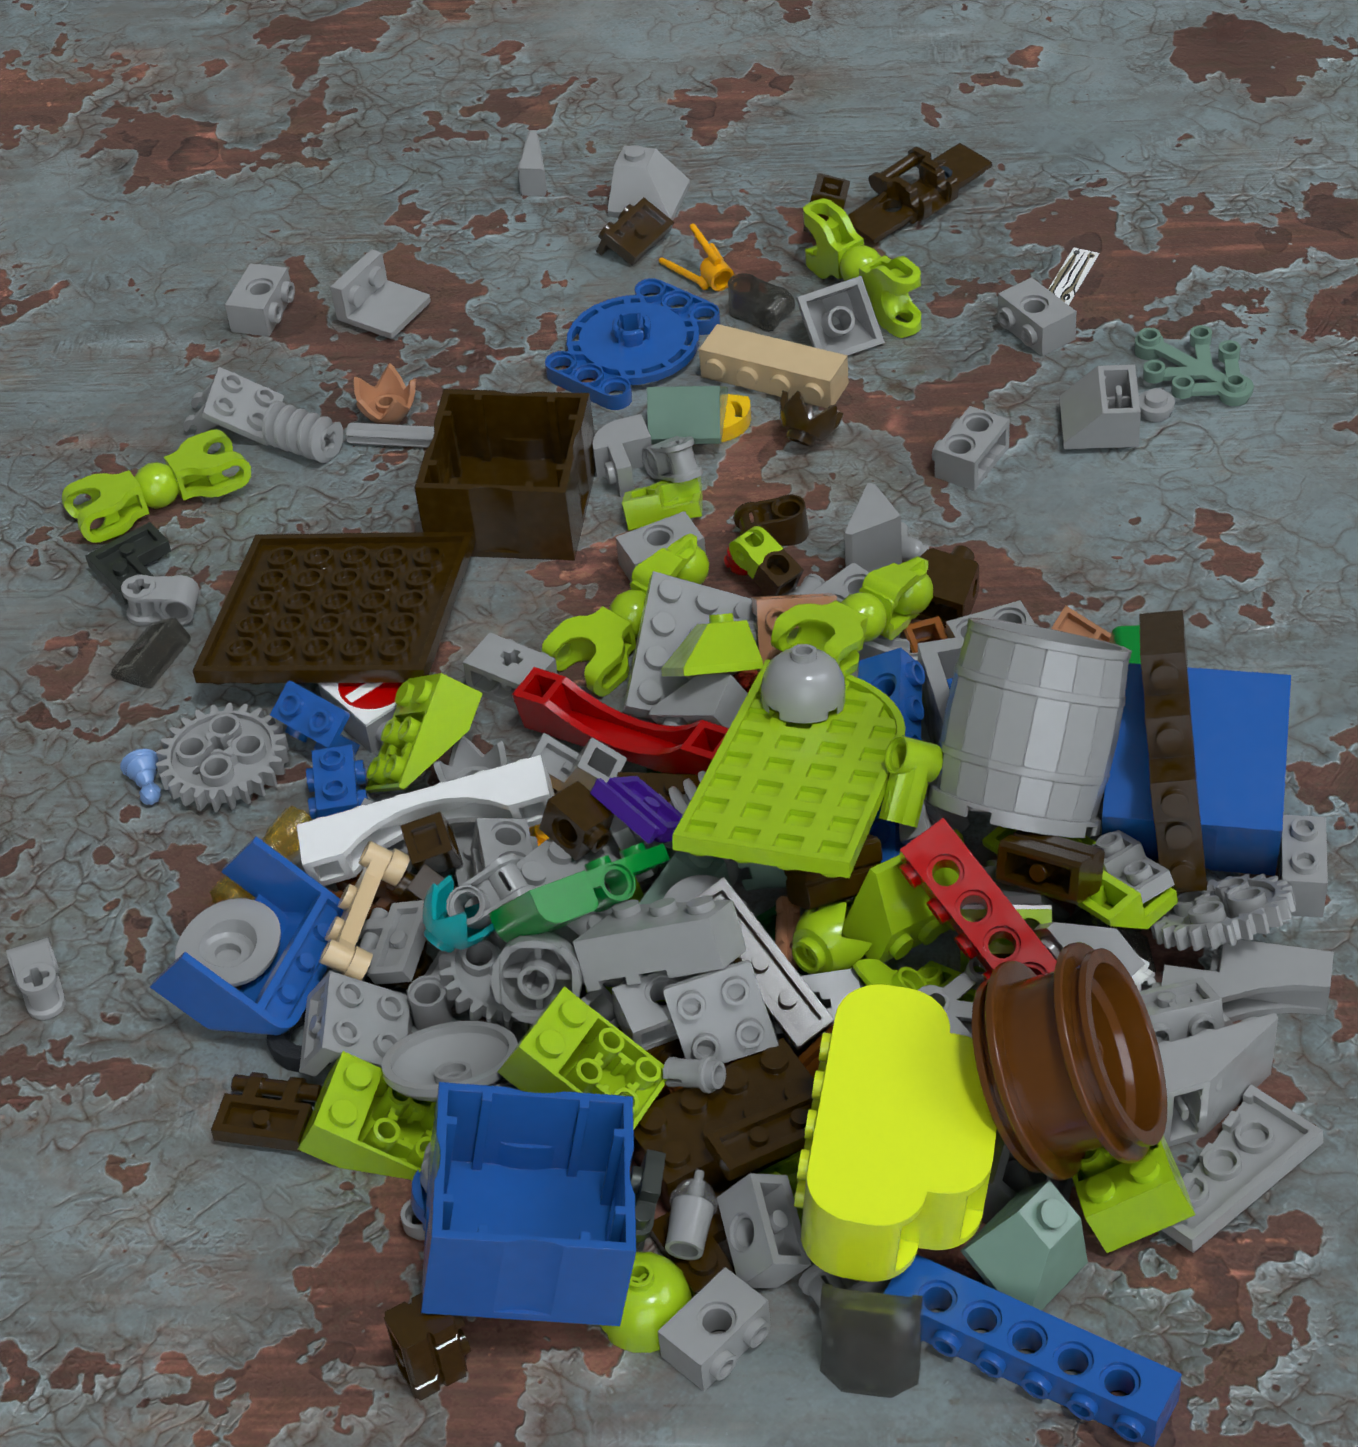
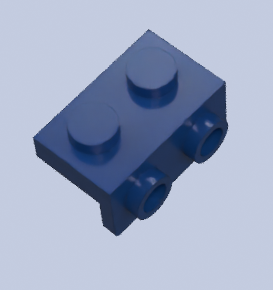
(312, 717)

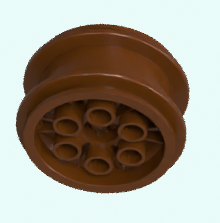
(1069, 1061)

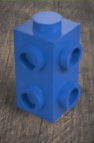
(335, 781)

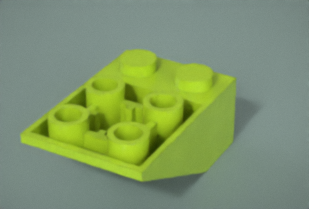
(426, 722)
(583, 1053)
(367, 1123)
(1131, 1199)

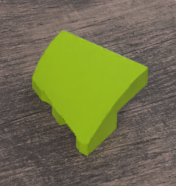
(661, 501)

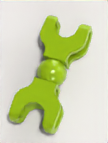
(843, 254)
(125, 498)

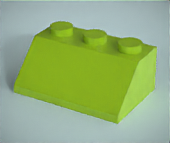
(893, 912)

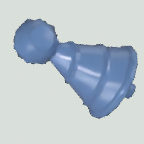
(141, 768)

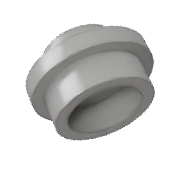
(1156, 405)

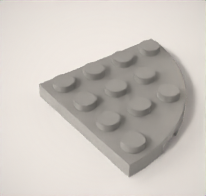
(667, 618)

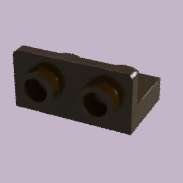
(635, 231)

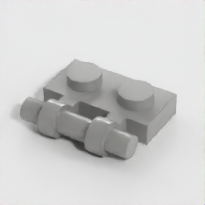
(394, 941)

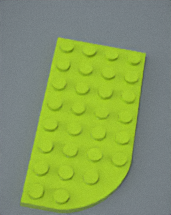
(794, 789)

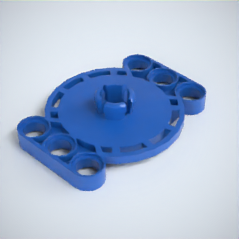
(631, 342)

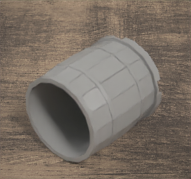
(1031, 727)

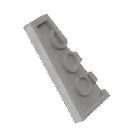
(1245, 1161)

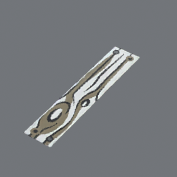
(1072, 274)

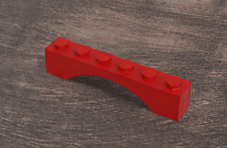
(565, 711)

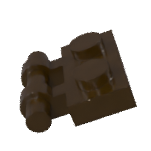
(264, 1121)

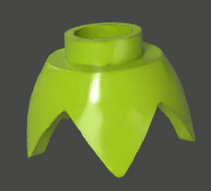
(819, 942)

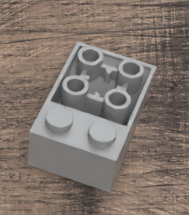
(1212, 1072)

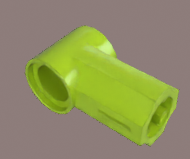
(911, 767)

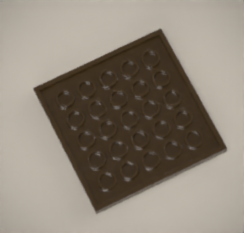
(336, 608)

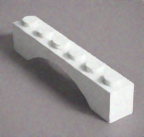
(335, 842)

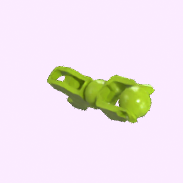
(881, 607)
(610, 634)

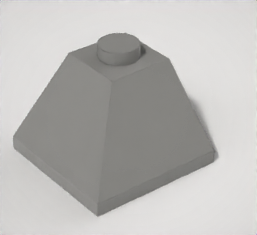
(646, 174)
(841, 318)

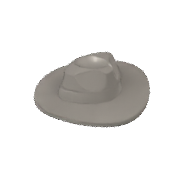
(233, 939)

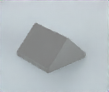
(873, 532)

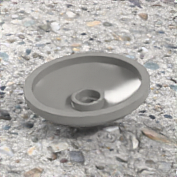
(447, 1053)

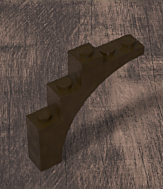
(1172, 749)

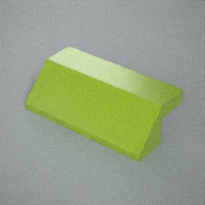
(1116, 901)

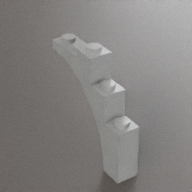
(1264, 979)

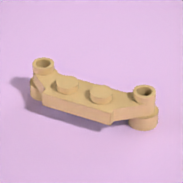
(356, 901)

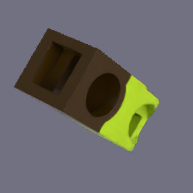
(766, 562)

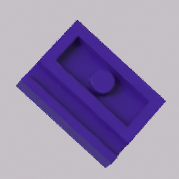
(638, 807)

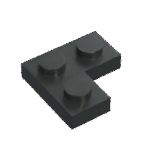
(128, 557)

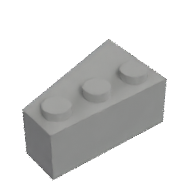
(660, 937)

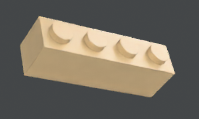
(773, 365)

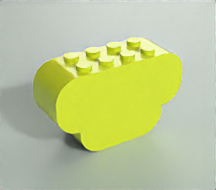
(892, 1137)

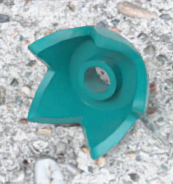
(449, 931)

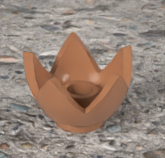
(386, 401)

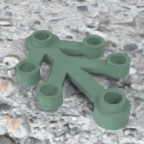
(1231, 387)

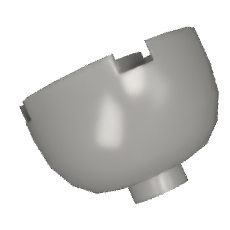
(803, 685)
(533, 972)

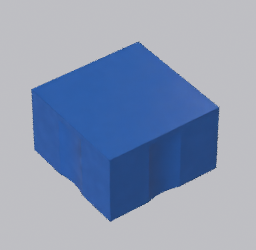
(1240, 767)
(529, 1205)

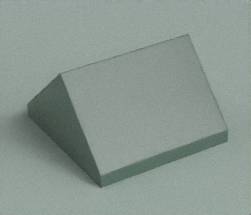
(686, 413)

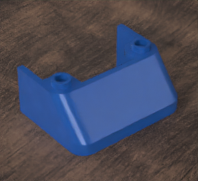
(280, 994)

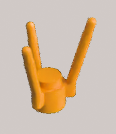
(714, 270)

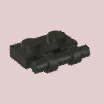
(647, 1188)

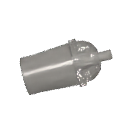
(690, 1217)

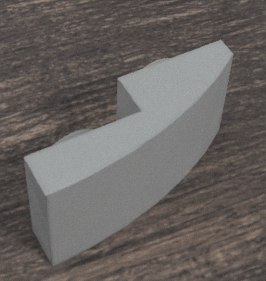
(1128, 863)

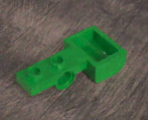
(576, 895)

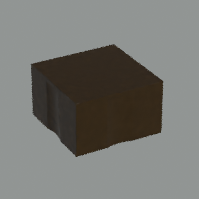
(510, 471)

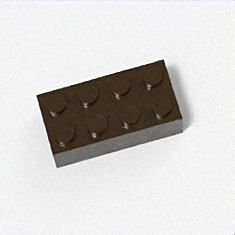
(685, 1117)

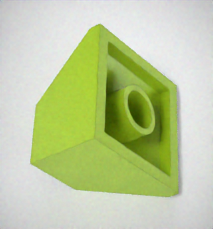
(715, 648)

